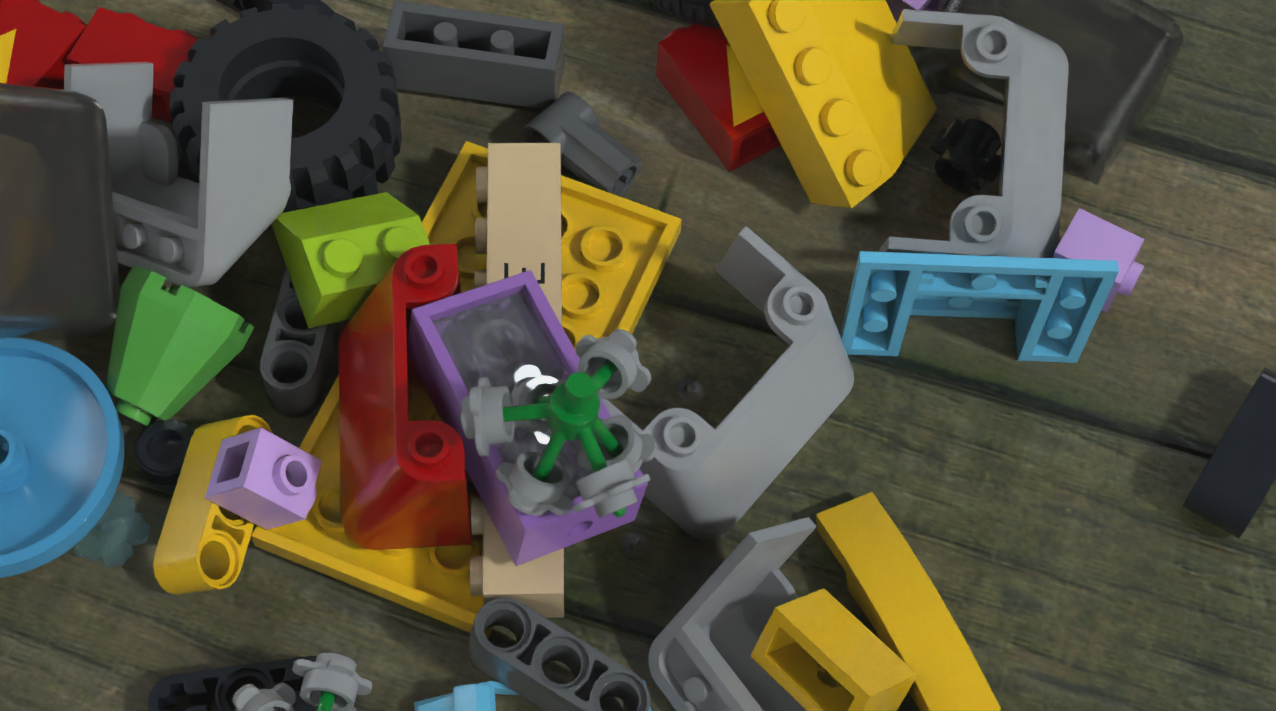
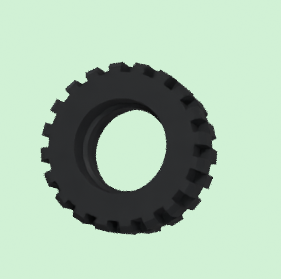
(302, 55)

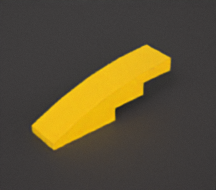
(904, 606)

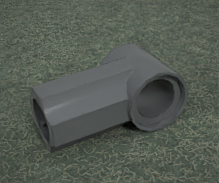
(584, 145)

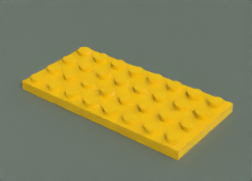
(608, 273)

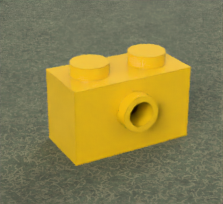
(830, 658)

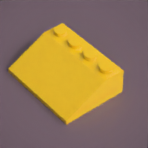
(831, 89)

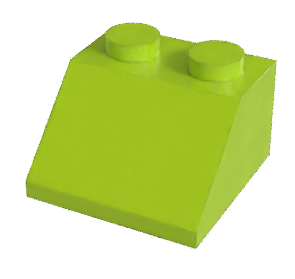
(344, 251)

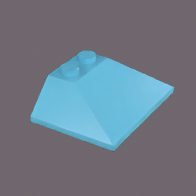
(1048, 297)

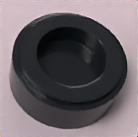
(162, 450)

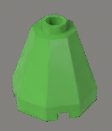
(167, 345)

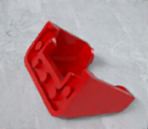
(398, 476)

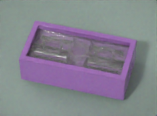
(491, 336)

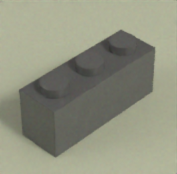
(475, 55)

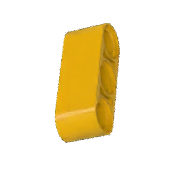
(200, 540)

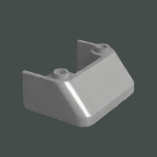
(1035, 71)
(171, 222)
(715, 475)
(706, 648)

